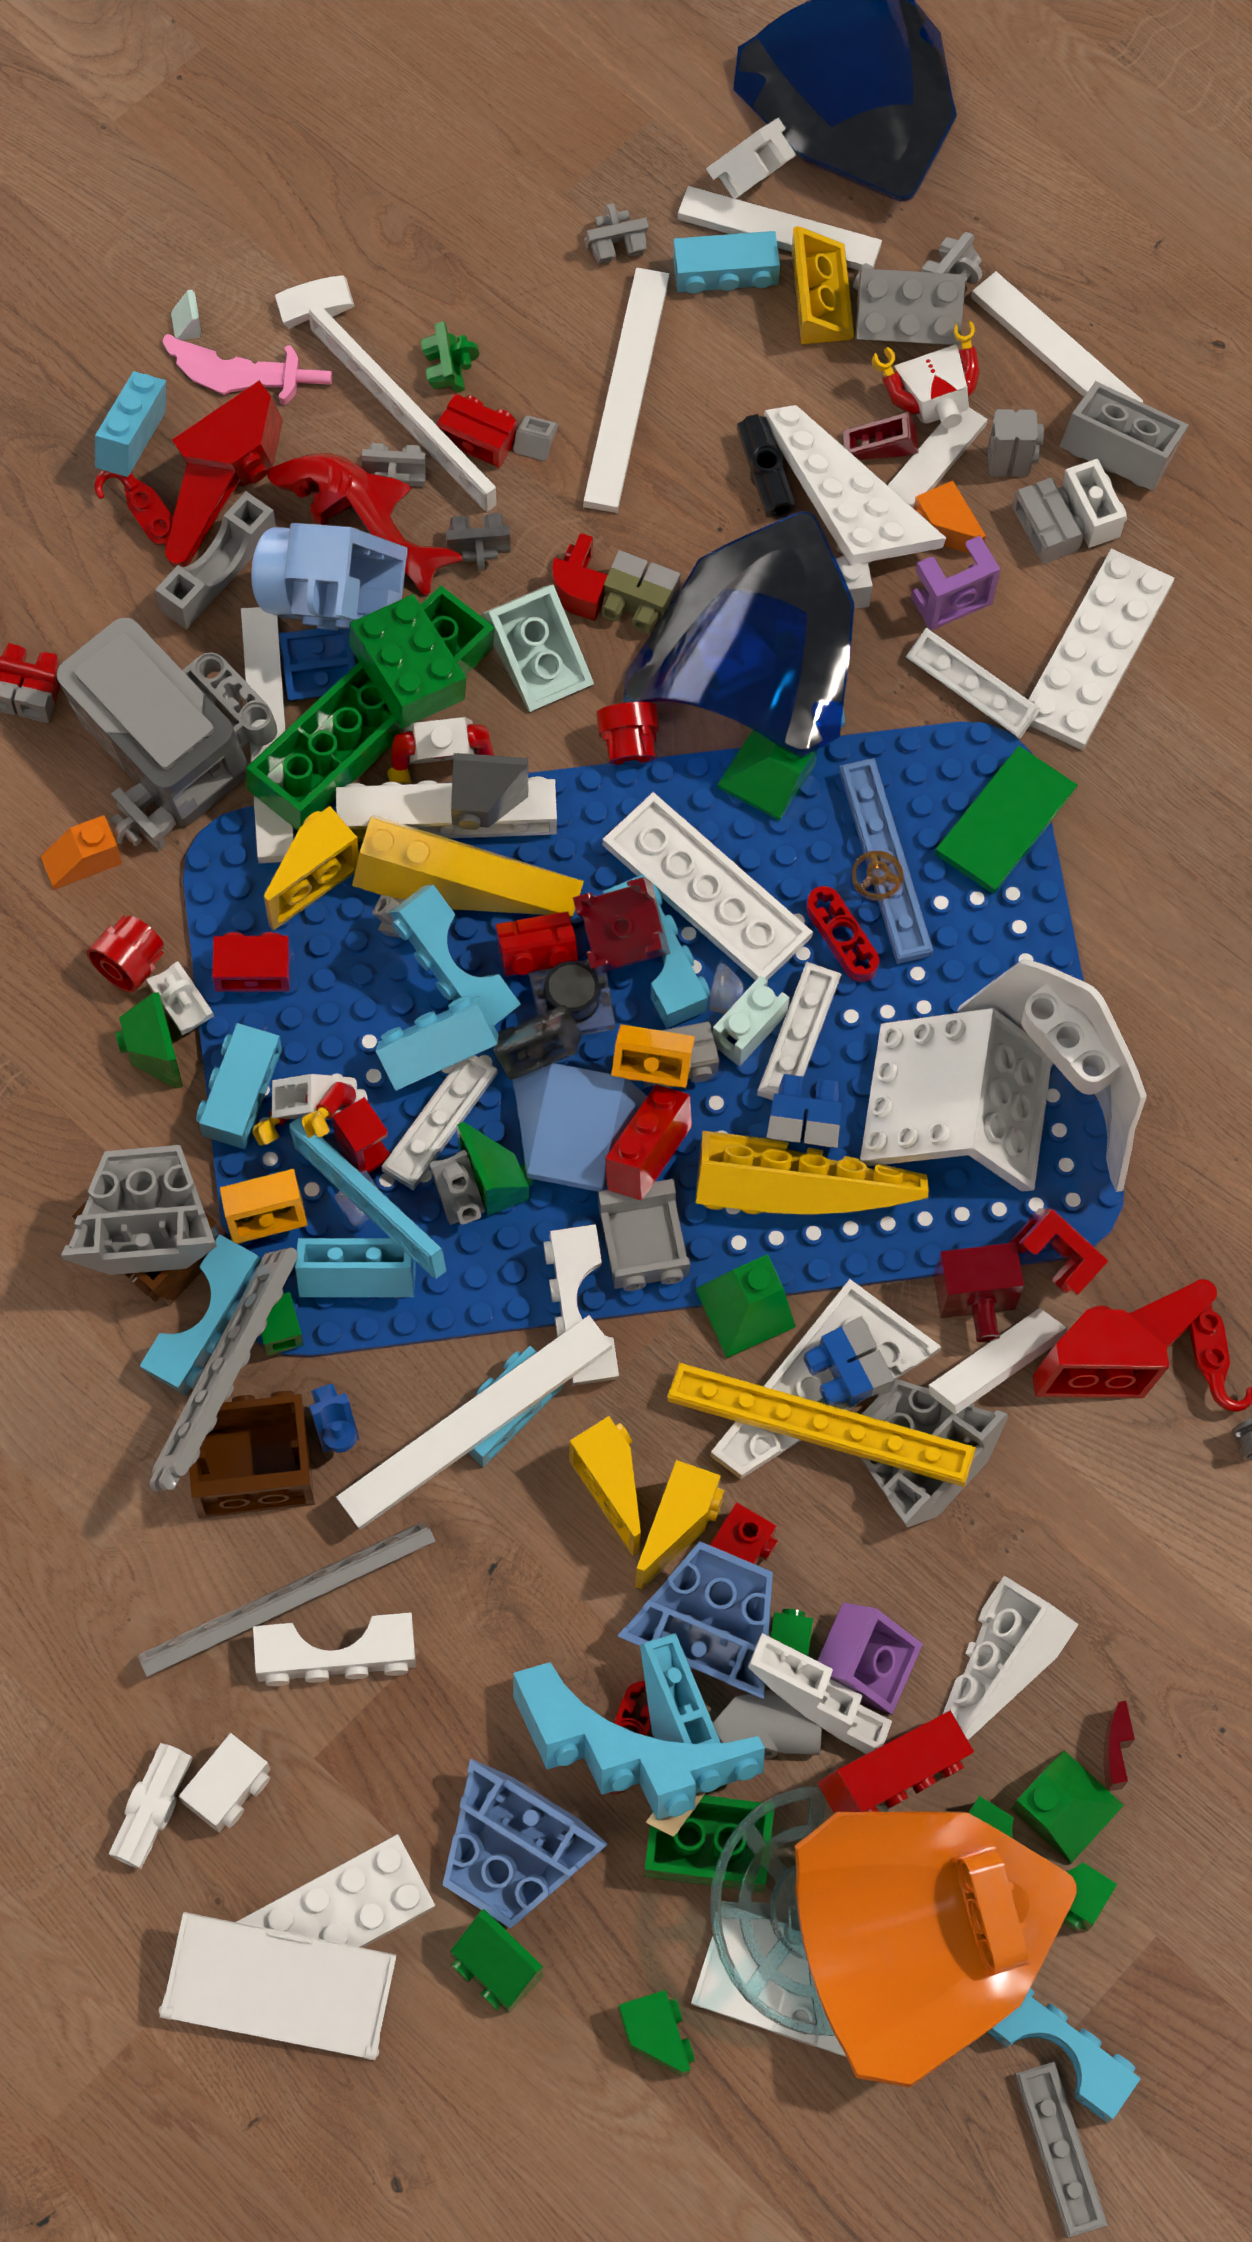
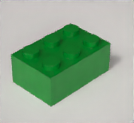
(407, 661)
(699, 1842)

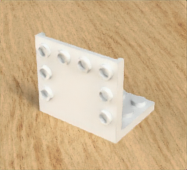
(958, 1090)

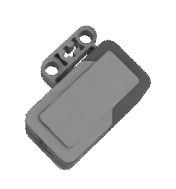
(164, 722)

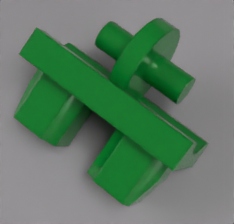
(455, 355)

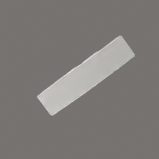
(810, 1690)

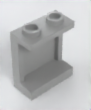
(643, 1237)

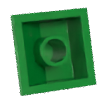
(495, 1962)

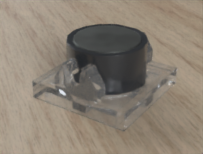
(579, 990)

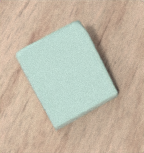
(186, 318)

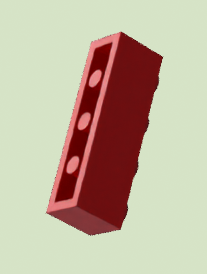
(897, 1767)

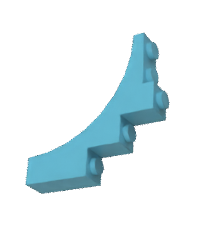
(619, 1758)

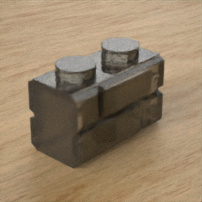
(538, 1042)

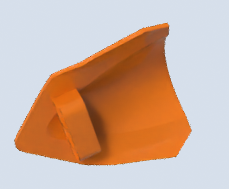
(922, 1933)

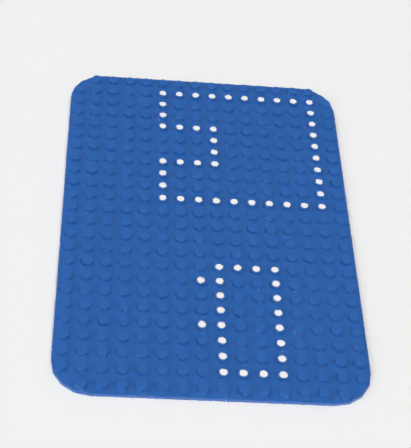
(359, 983)

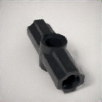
(770, 482)

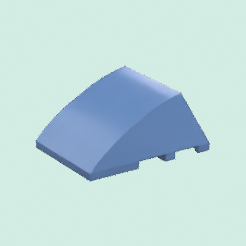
(572, 1122)
(717, 1612)
(513, 1845)

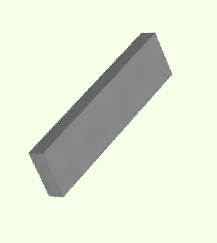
(1060, 2150)

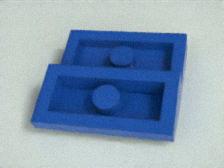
(314, 661)

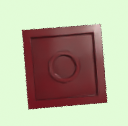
(622, 926)

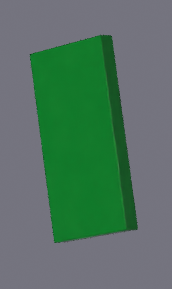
(1006, 819)

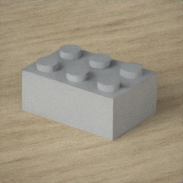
(909, 306)

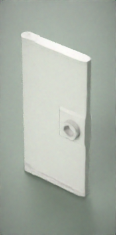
(278, 1985)
(719, 1994)

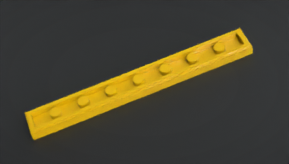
(822, 1424)

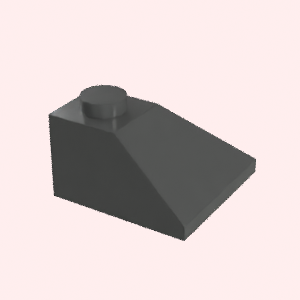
(486, 788)

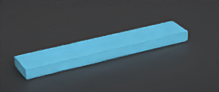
(369, 1200)

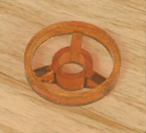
(875, 864)

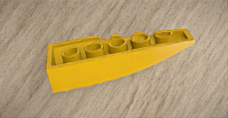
(402, 859)
(771, 1179)

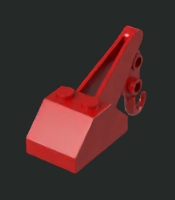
(220, 452)
(1127, 1354)

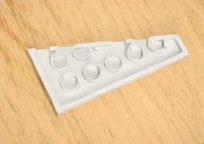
(851, 500)
(900, 1343)

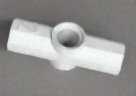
(150, 1806)

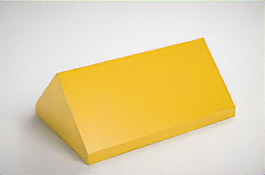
(821, 288)

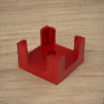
(1084, 1259)

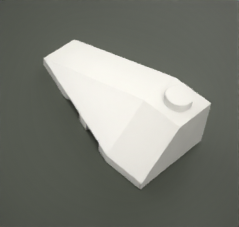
(1013, 1647)

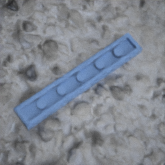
(878, 833)

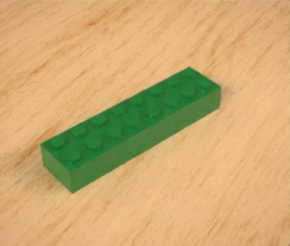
(352, 724)

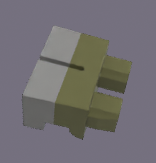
(639, 591)

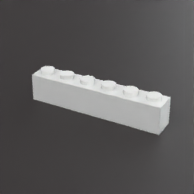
(429, 809)

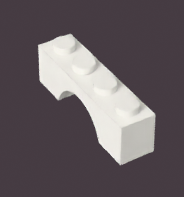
(574, 1256)
(286, 1656)

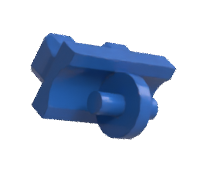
(333, 1419)

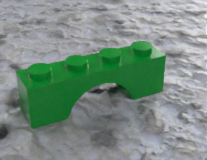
(1091, 1886)

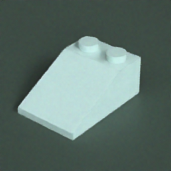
(538, 647)

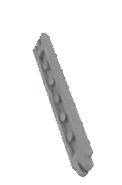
(222, 1369)

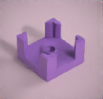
(960, 594)

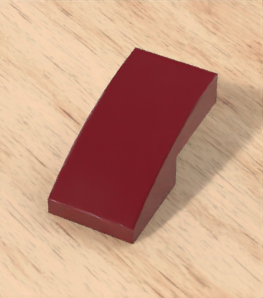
(1117, 1736)

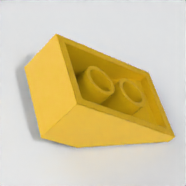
(315, 863)
(606, 1468)
(682, 1516)

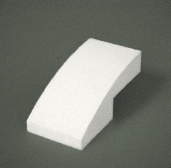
(329, 292)

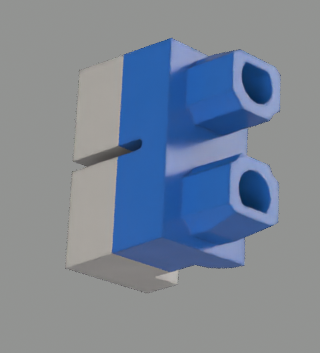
(822, 1114)
(854, 1363)

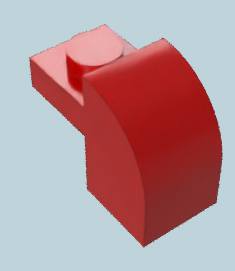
(577, 585)

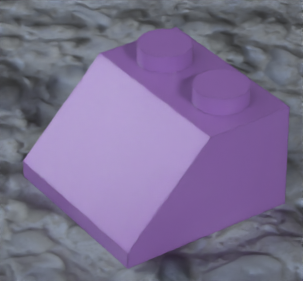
(870, 1655)

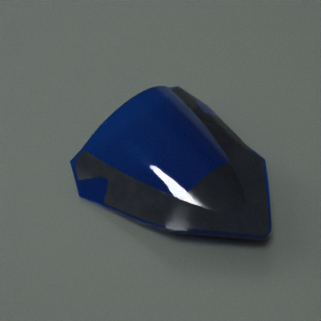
(854, 88)
(758, 637)

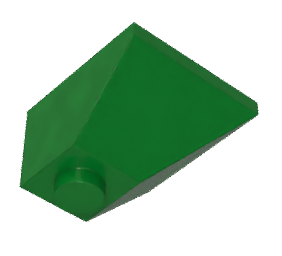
(766, 775)
(149, 1041)
(495, 1169)
(746, 1306)
(1067, 1806)

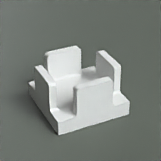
(753, 159)

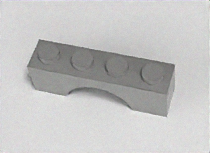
(194, 587)

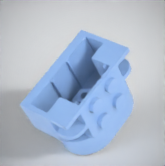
(326, 574)

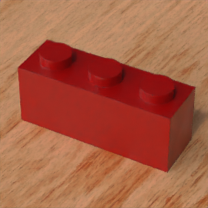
(648, 1142)

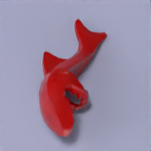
(372, 497)

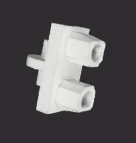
(180, 998)

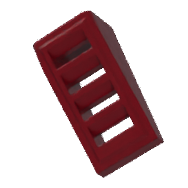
(899, 428)

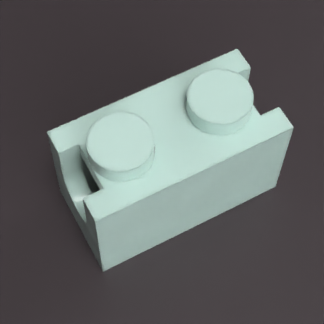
(750, 1021)

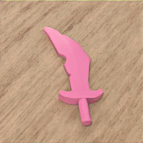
(238, 374)

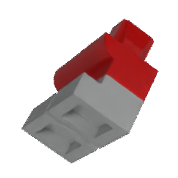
(26, 686)

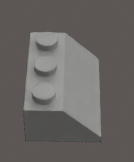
(1123, 435)

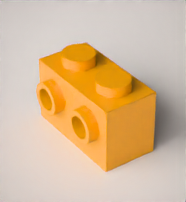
(653, 1056)
(263, 1206)

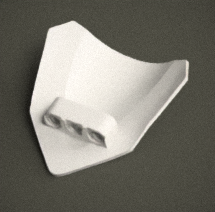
(1081, 1039)

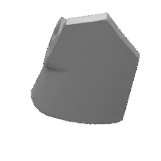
(773, 1720)

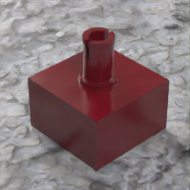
(979, 1284)

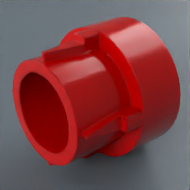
(629, 731)
(126, 953)

